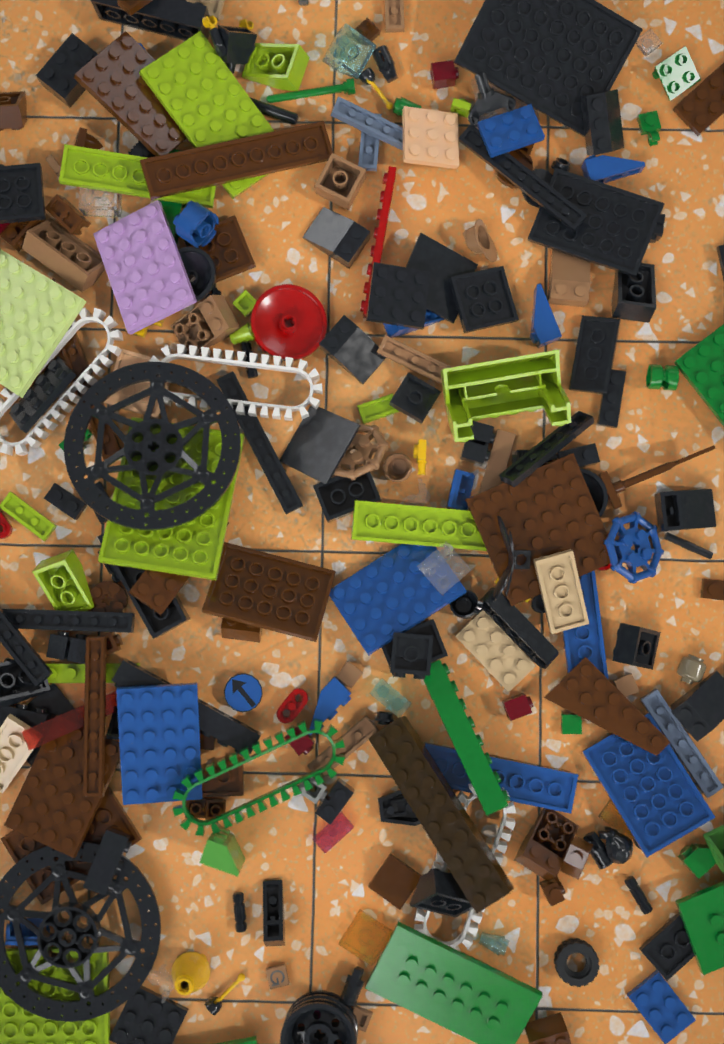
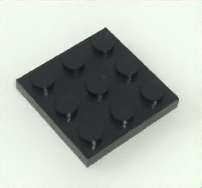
(21, 193)
(398, 296)
(483, 299)
(148, 1020)

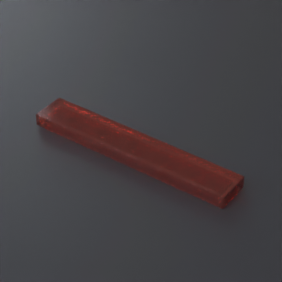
(63, 724)

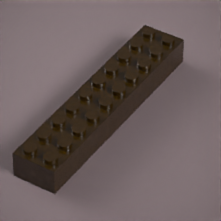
(441, 814)

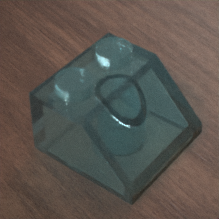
(349, 52)

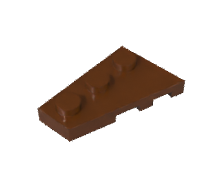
(226, 784)

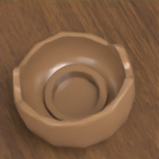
(397, 467)

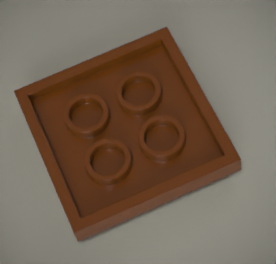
(228, 250)

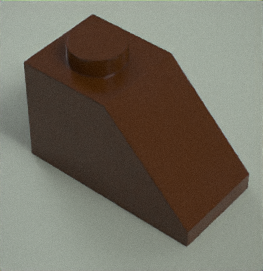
(576, 857)

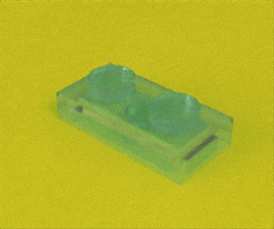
(390, 698)

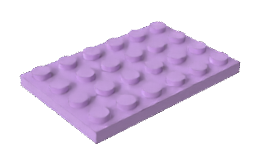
(144, 267)

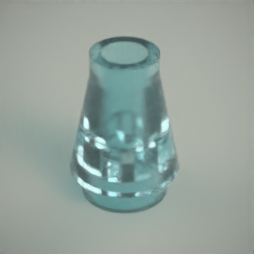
(495, 943)

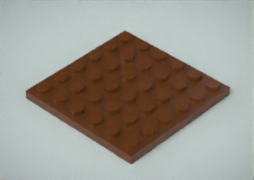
(545, 515)

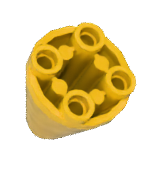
(190, 972)

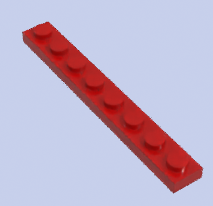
(380, 231)

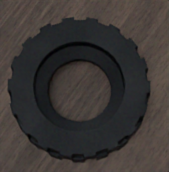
(576, 978)

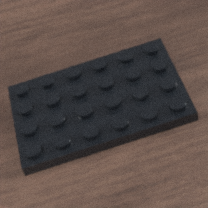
(615, 227)

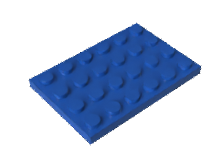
(390, 596)
(158, 741)
(648, 791)

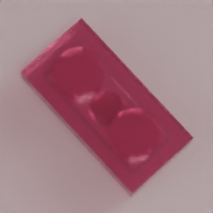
(333, 833)

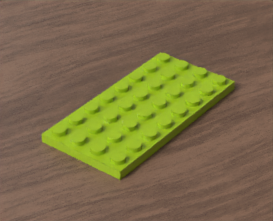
(205, 99)

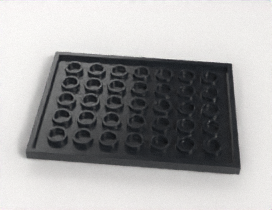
(549, 52)

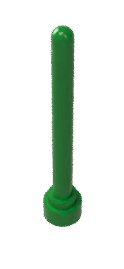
(347, 87)

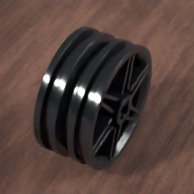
(330, 1008)

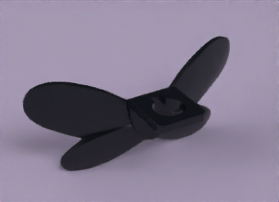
(506, 577)

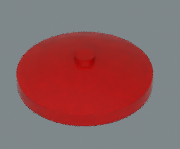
(288, 322)

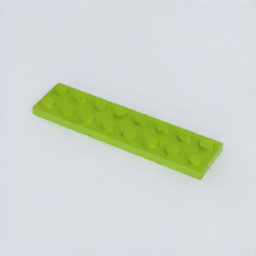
(117, 174)
(415, 525)

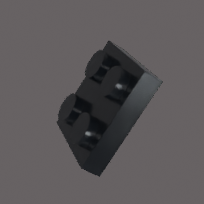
(414, 398)

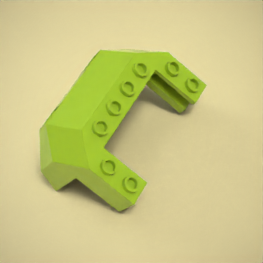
(504, 389)

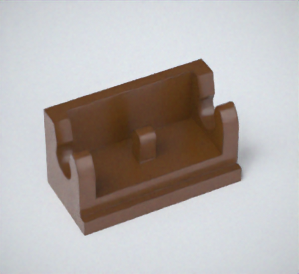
(67, 215)

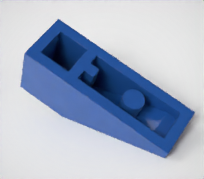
(610, 168)
(543, 326)

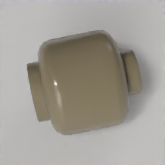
(691, 669)

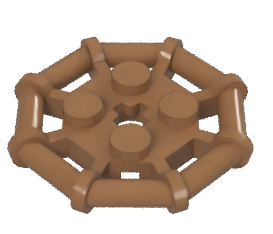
(363, 454)

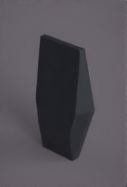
(395, 809)

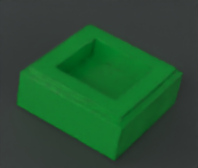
(571, 724)

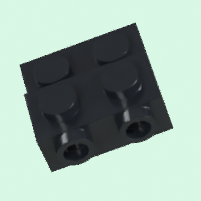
(411, 655)

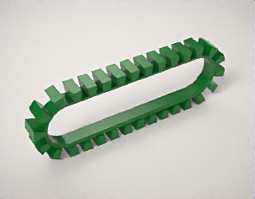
(199, 774)

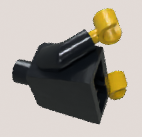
(232, 43)

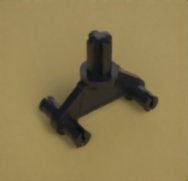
(488, 100)

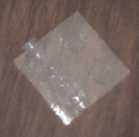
(444, 568)

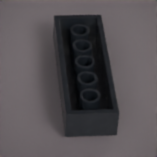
(164, 17)
(157, 625)

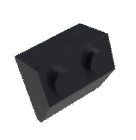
(636, 646)

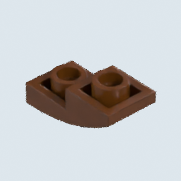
(206, 807)

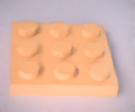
(430, 137)
(125, 359)

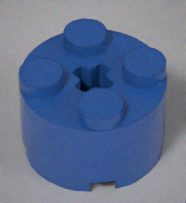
(196, 224)

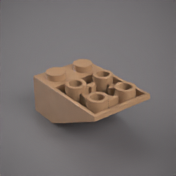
(206, 323)

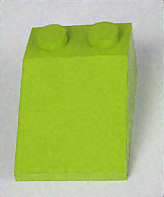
(277, 65)
(64, 582)

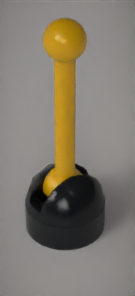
(368, 78)
(214, 1003)

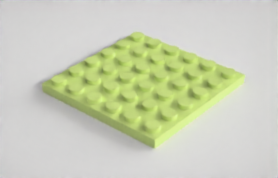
(32, 321)

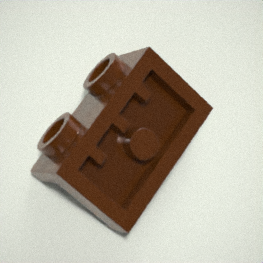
(16, 231)

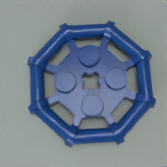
(621, 552)

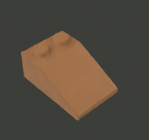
(568, 280)

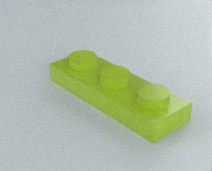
(27, 516)

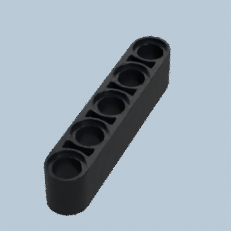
(519, 629)

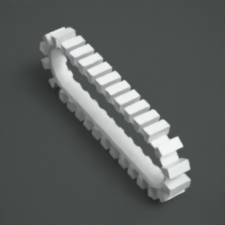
(109, 323)
(240, 410)
(471, 927)

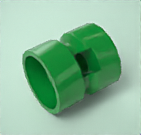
(662, 377)

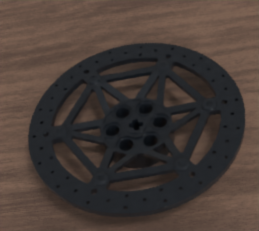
(142, 373)
(73, 925)

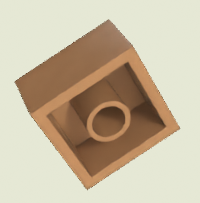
(340, 181)

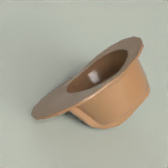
(480, 241)

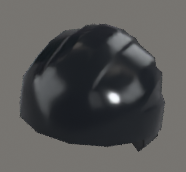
(466, 605)
(617, 845)

